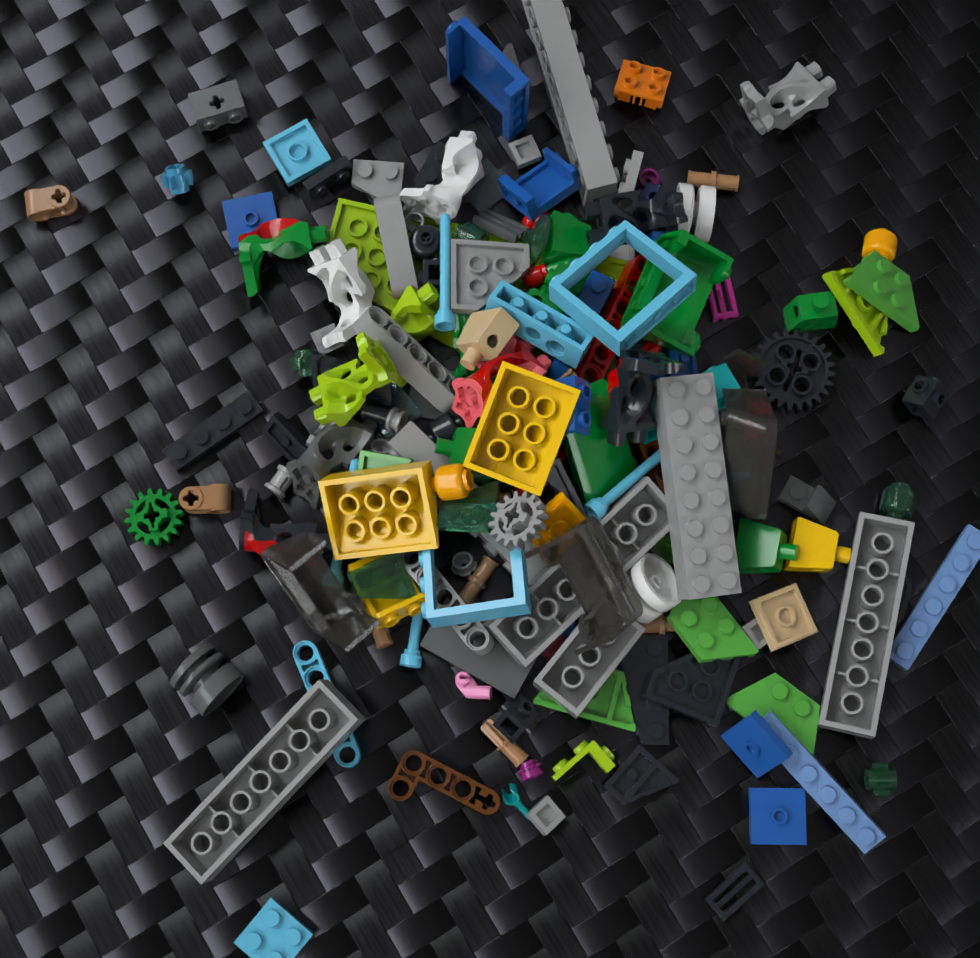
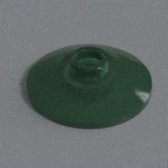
(537, 238)

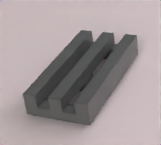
(500, 226)

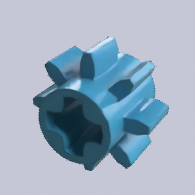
(177, 178)

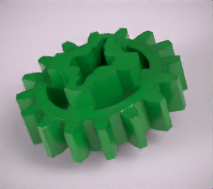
(143, 518)

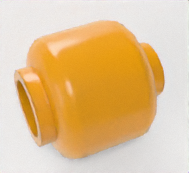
(882, 241)
(452, 482)

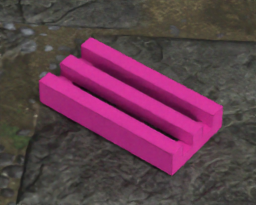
(724, 315)

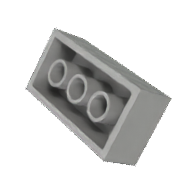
(574, 678)

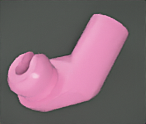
(470, 688)

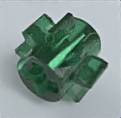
(302, 362)
(880, 779)

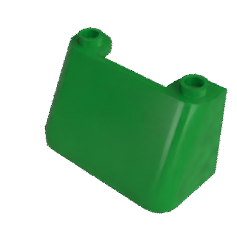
(678, 328)
(593, 461)

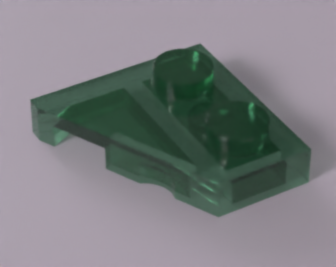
(472, 512)
(382, 579)

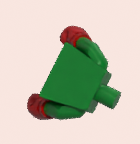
(565, 243)

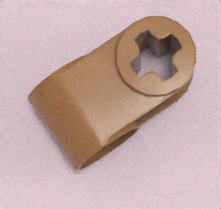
(49, 203)
(211, 499)

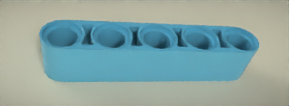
(306, 669)

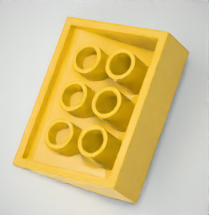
(521, 428)
(381, 510)

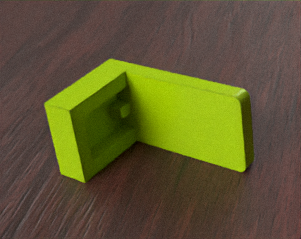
(602, 757)

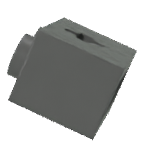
(223, 95)

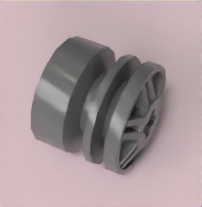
(202, 674)

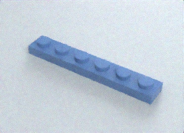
(936, 598)
(826, 789)

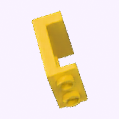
(390, 610)

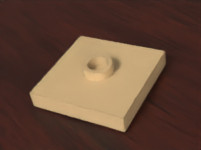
(783, 617)

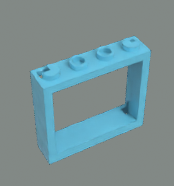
(650, 315)
(478, 611)

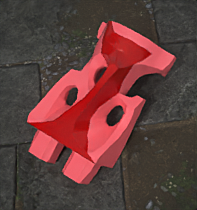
(473, 391)

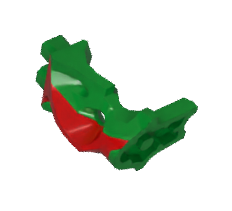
(282, 237)

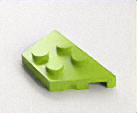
(864, 316)

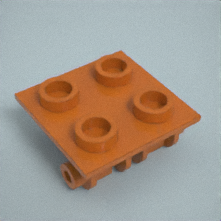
(642, 82)

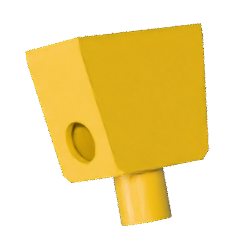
(817, 547)

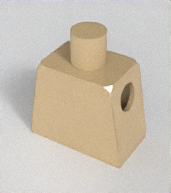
(485, 336)

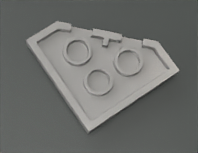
(480, 267)

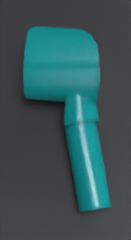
(513, 799)

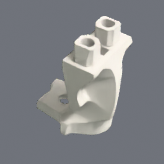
(460, 173)
(340, 275)

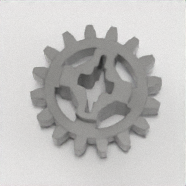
(518, 521)

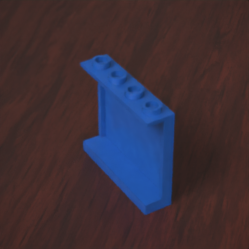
(490, 72)

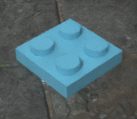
(297, 152)
(274, 933)

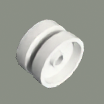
(700, 211)
(655, 586)

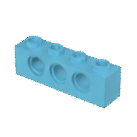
(542, 324)

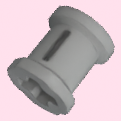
(280, 482)

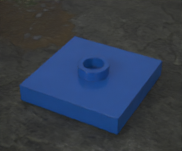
(246, 214)
(756, 744)
(777, 816)

